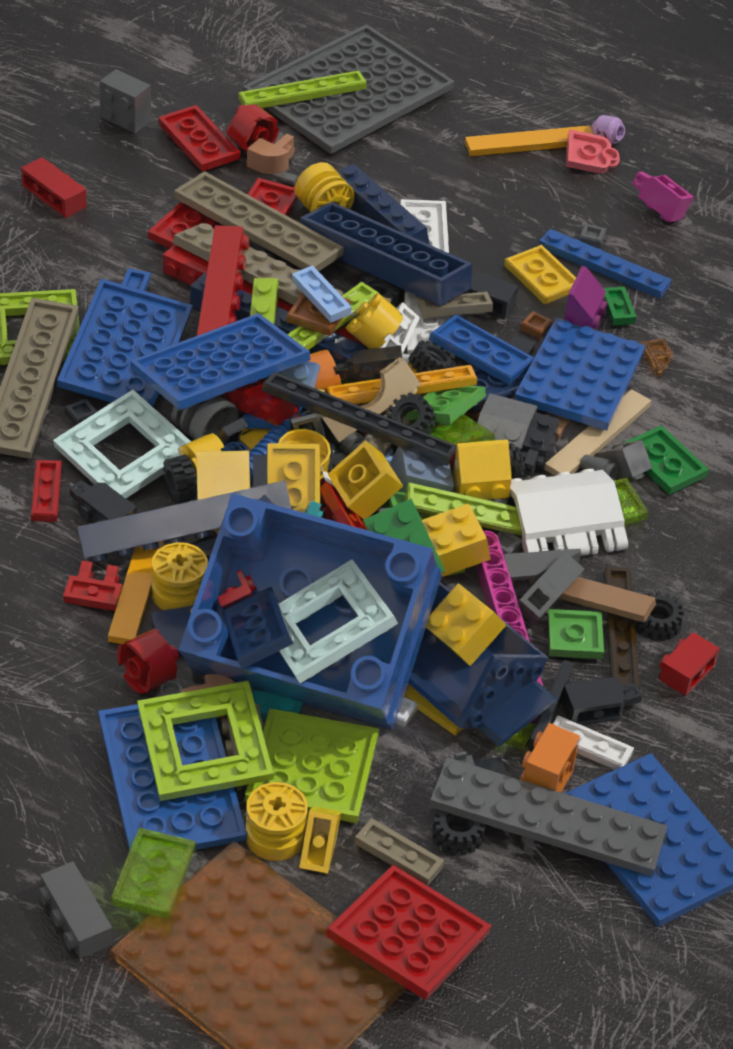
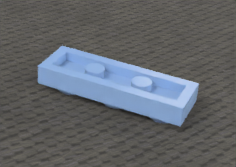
(321, 294)

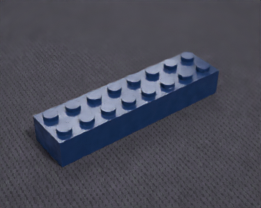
(392, 254)

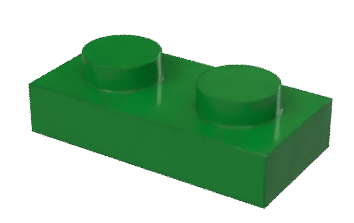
(619, 306)

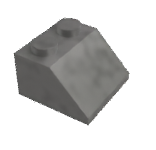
(507, 418)

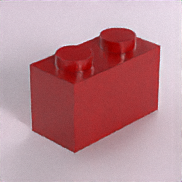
(688, 663)

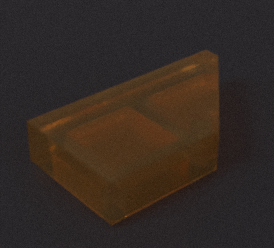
(658, 354)

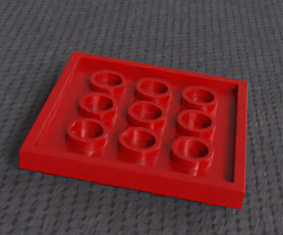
(408, 931)

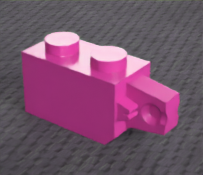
(663, 196)

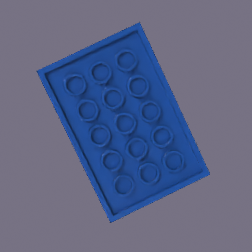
(117, 329)
(219, 361)
(580, 373)
(204, 817)
(693, 858)

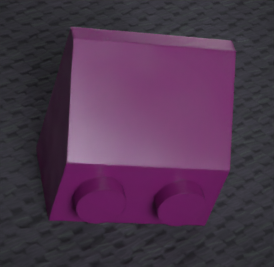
(585, 300)

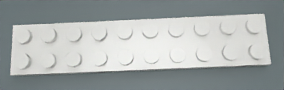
(434, 217)

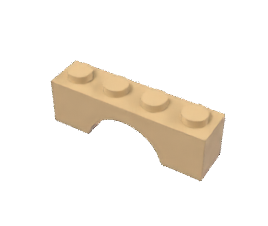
(395, 381)

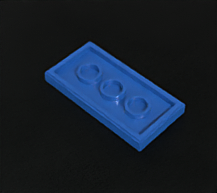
(481, 349)

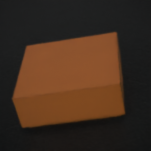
(536, 324)

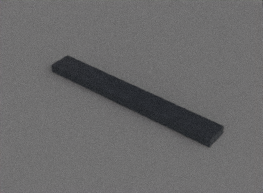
(360, 418)

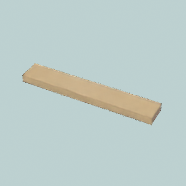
(594, 439)

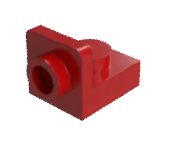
(236, 594)

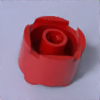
(251, 124)
(148, 661)

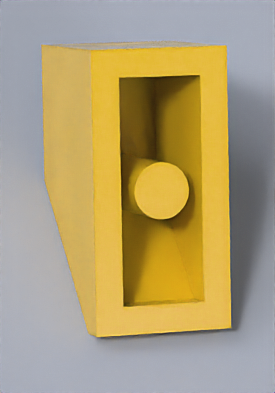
(320, 839)

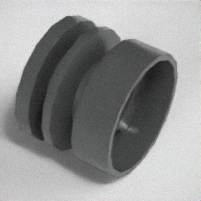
(205, 417)

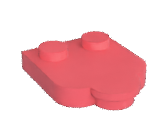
(590, 152)

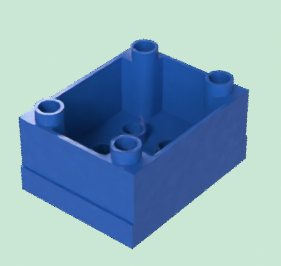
(289, 553)

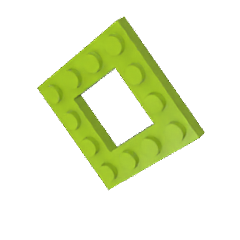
(17, 304)
(179, 780)

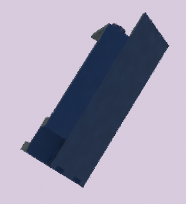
(493, 693)

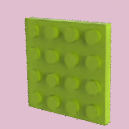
(321, 759)

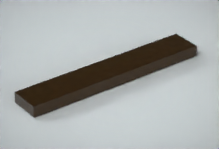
(621, 633)

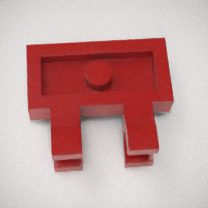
(92, 592)

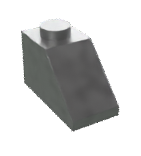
(630, 458)

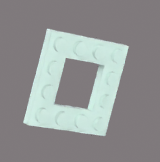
(131, 408)
(372, 620)

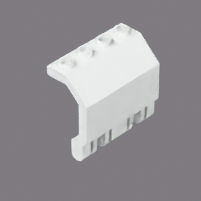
(569, 512)

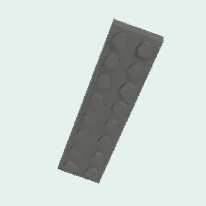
(549, 816)

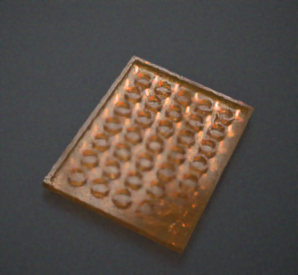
(255, 961)

